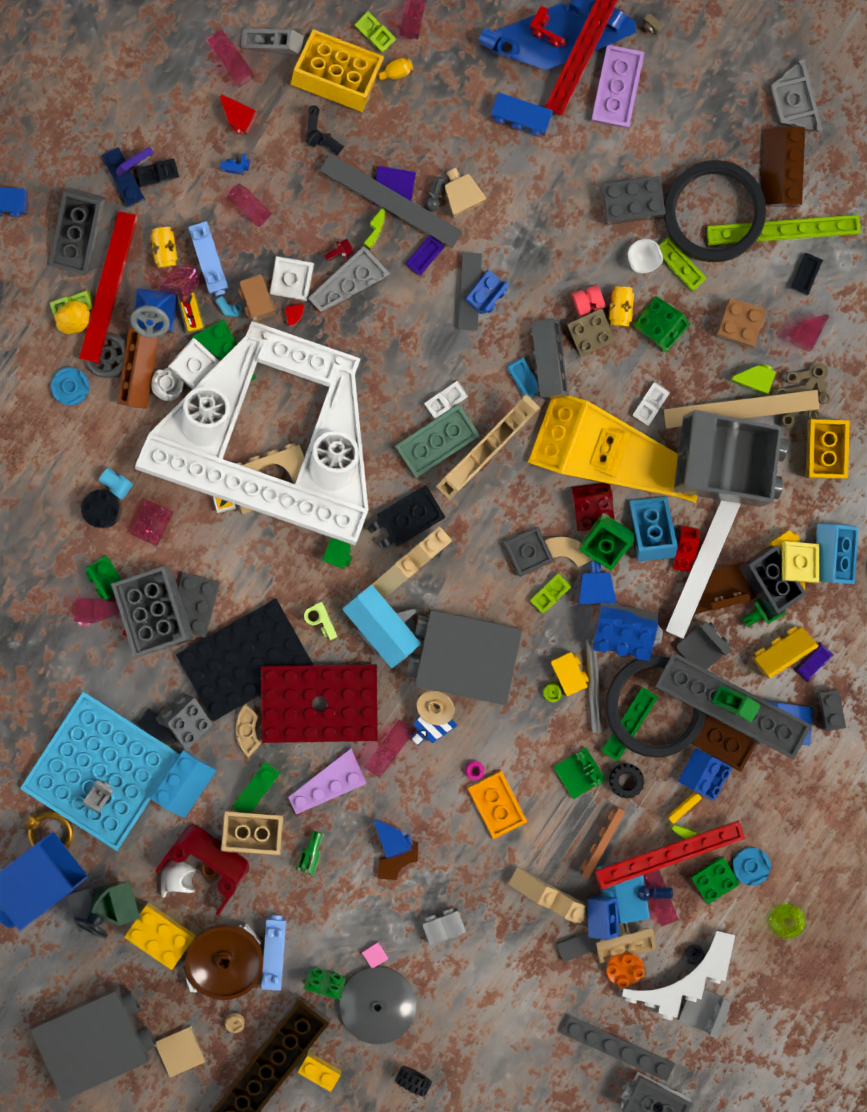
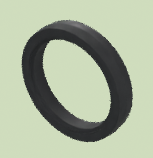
(715, 167)
(620, 732)

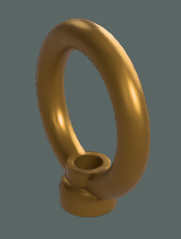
(33, 822)

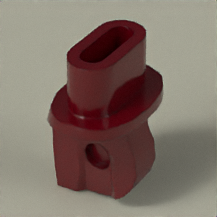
(342, 248)

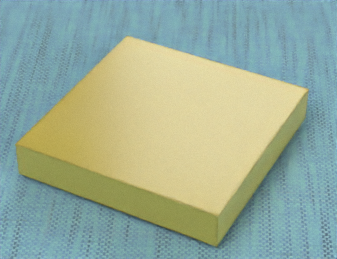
(800, 562)

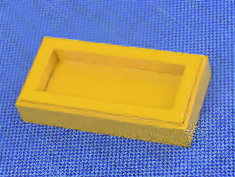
(682, 808)

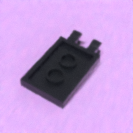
(408, 517)

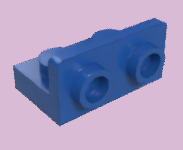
(486, 292)

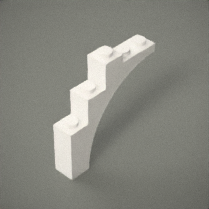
(669, 998)

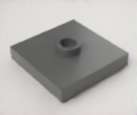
(528, 551)

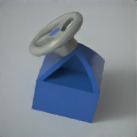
(154, 312)

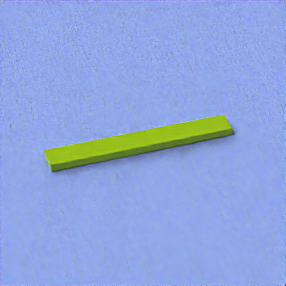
(786, 229)

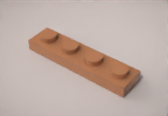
(598, 848)

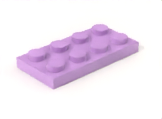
(617, 86)

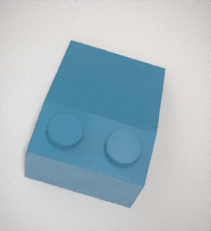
(653, 529)

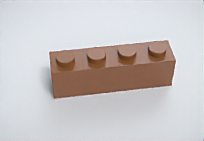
(137, 370)

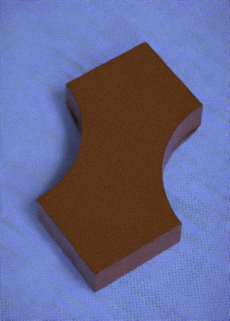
(390, 867)

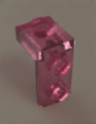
(249, 204)

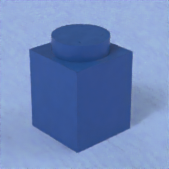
(37, 881)

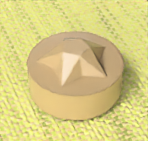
(234, 1023)

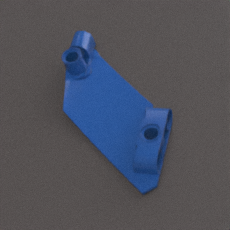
(564, 22)

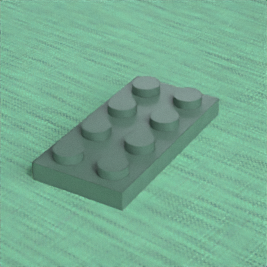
(437, 441)

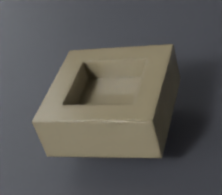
(652, 25)

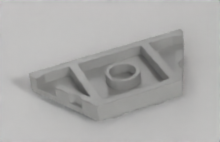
(795, 99)

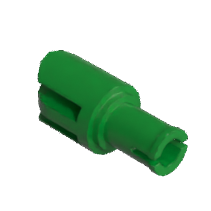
(310, 855)

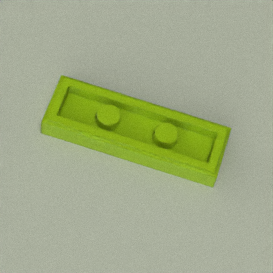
(681, 264)

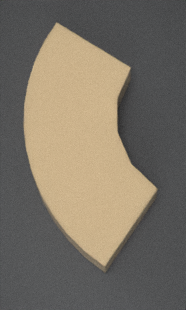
(567, 548)
(246, 731)

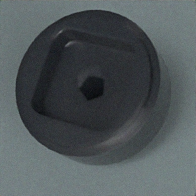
(693, 954)

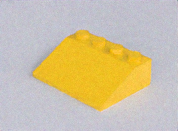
(337, 70)

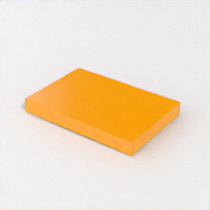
(497, 804)

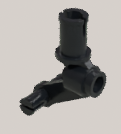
(316, 137)

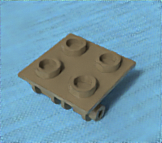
(591, 332)

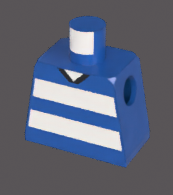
(430, 731)

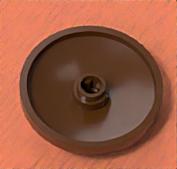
(220, 977)

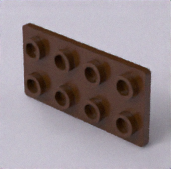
(724, 589)

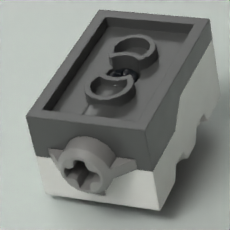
(650, 1096)

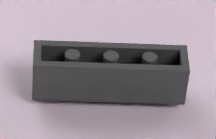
(549, 359)

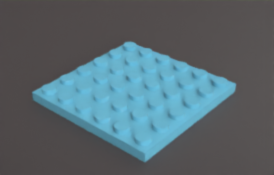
(102, 747)

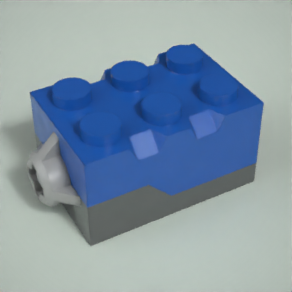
(626, 631)

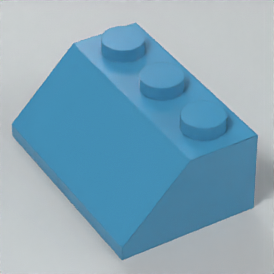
(837, 553)
(183, 784)
(629, 905)

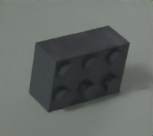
(765, 579)

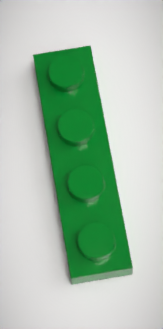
(631, 721)

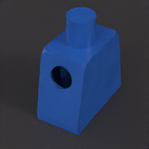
(596, 586)

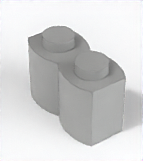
(443, 926)

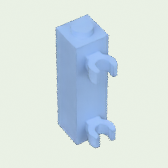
(208, 259)
(274, 952)

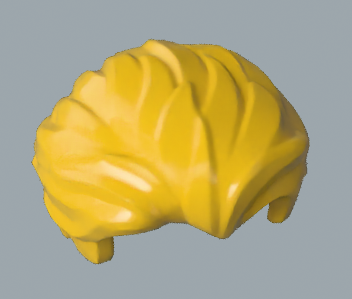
(72, 317)

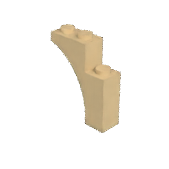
(412, 562)

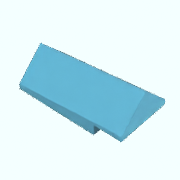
(381, 626)

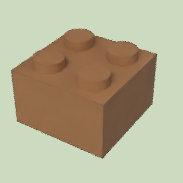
(257, 297)
(740, 323)

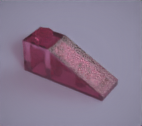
(230, 58)
(93, 611)

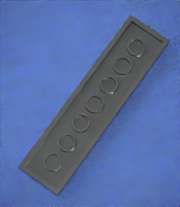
(698, 687)

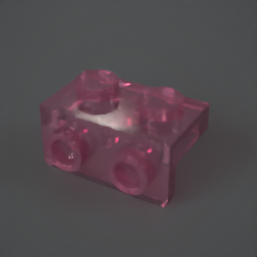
(151, 522)

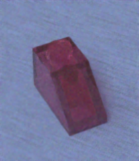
(412, 19)
(807, 332)

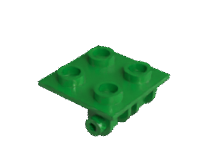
(579, 773)
(715, 880)
(324, 983)

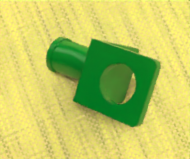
(759, 614)

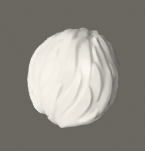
(166, 384)

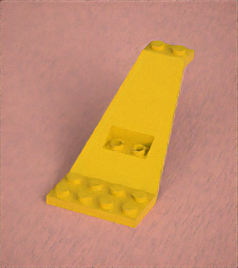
(578, 437)

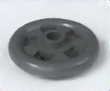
(107, 371)

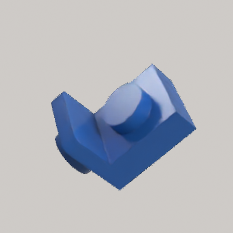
(232, 166)

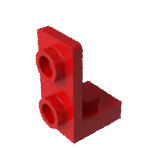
(541, 19)
(687, 548)

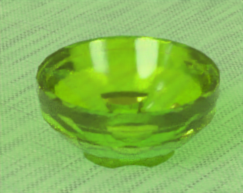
(780, 914)

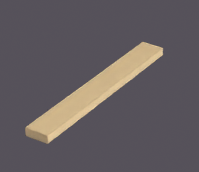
(748, 407)

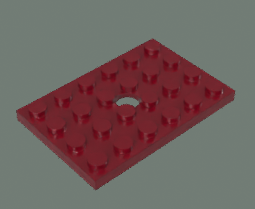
(289, 695)

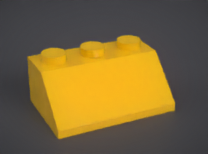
(784, 651)

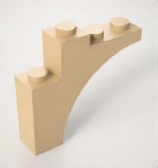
(549, 897)

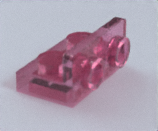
(181, 281)

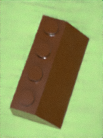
(783, 166)

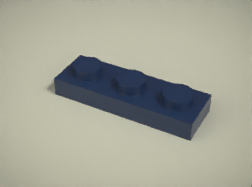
(126, 184)

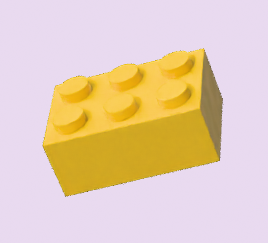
(827, 449)
(160, 936)

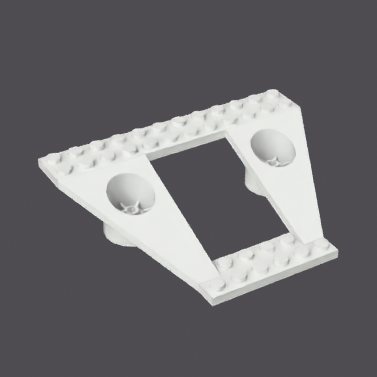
(193, 452)

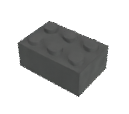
(633, 200)

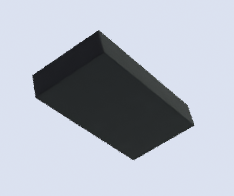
(806, 274)

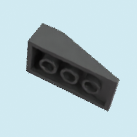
(76, 230)

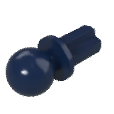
(645, 893)

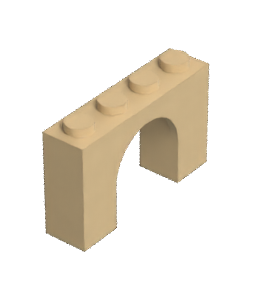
(290, 459)

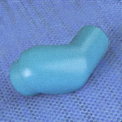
(227, 309)

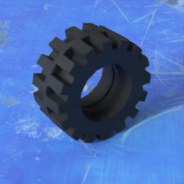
(635, 789)
(413, 1081)

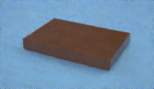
(725, 743)

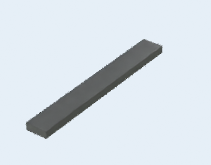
(390, 201)

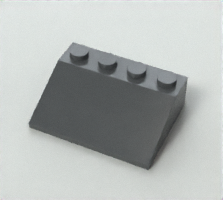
(152, 611)

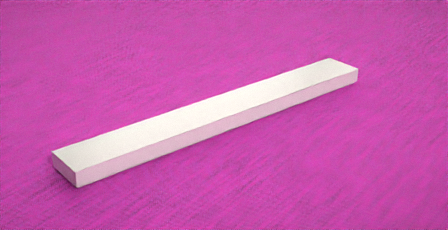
(702, 568)

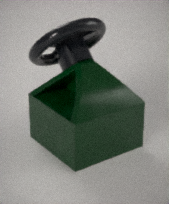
(112, 905)

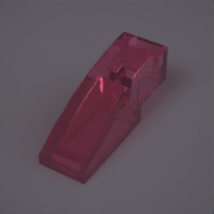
(389, 748)

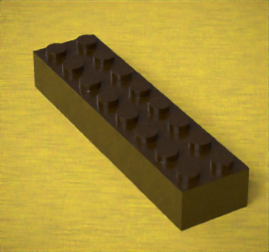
(274, 1059)

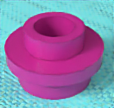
(470, 765)

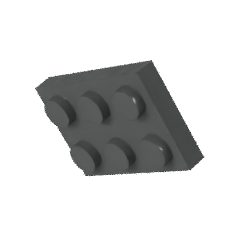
(198, 600)

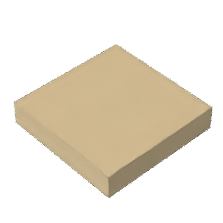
(180, 1051)

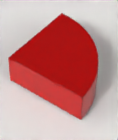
(294, 314)

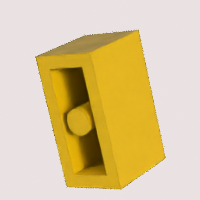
(569, 674)
(319, 1071)

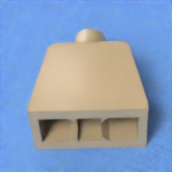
(462, 193)

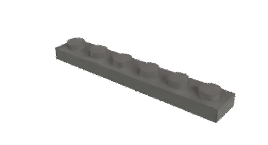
(618, 1048)

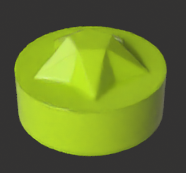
(553, 692)

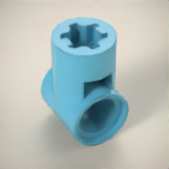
(117, 484)

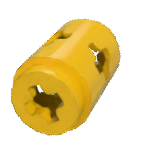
(164, 256)
(621, 297)

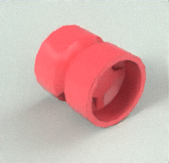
(588, 300)

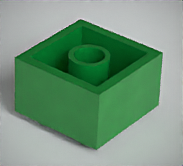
(607, 541)

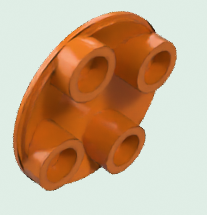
(625, 969)

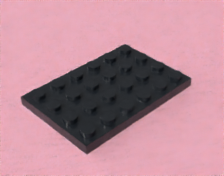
(229, 662)

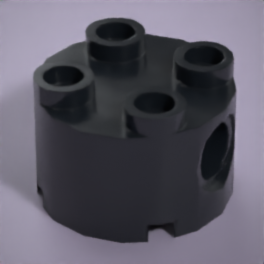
(101, 509)

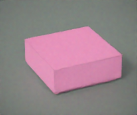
(375, 955)

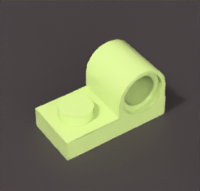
(328, 628)

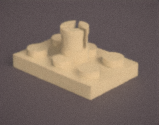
(633, 943)

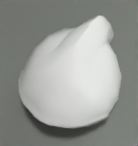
(177, 878)

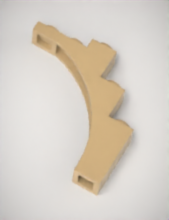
(488, 447)

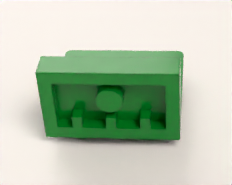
(662, 323)

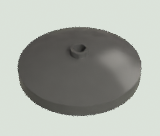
(381, 987)

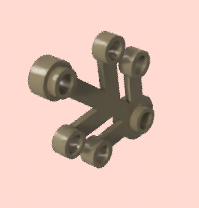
(809, 386)

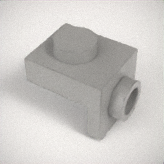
(98, 796)

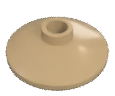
(431, 712)

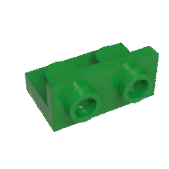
(103, 575)

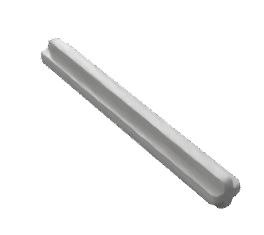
(594, 690)

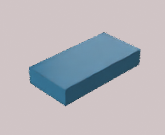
(524, 377)

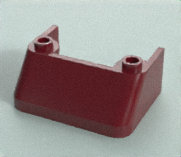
(207, 849)

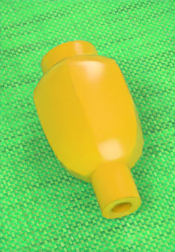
(397, 69)

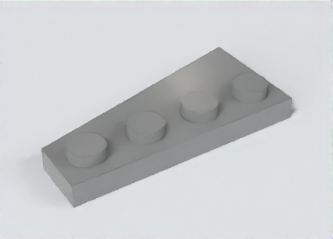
(349, 280)

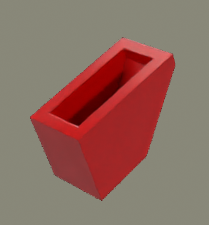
(238, 115)

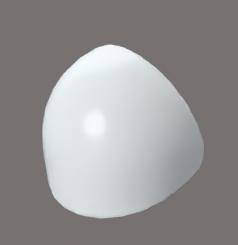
(645, 256)

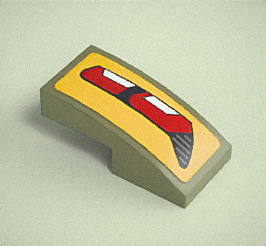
(192, 313)

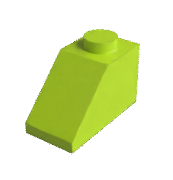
(757, 378)

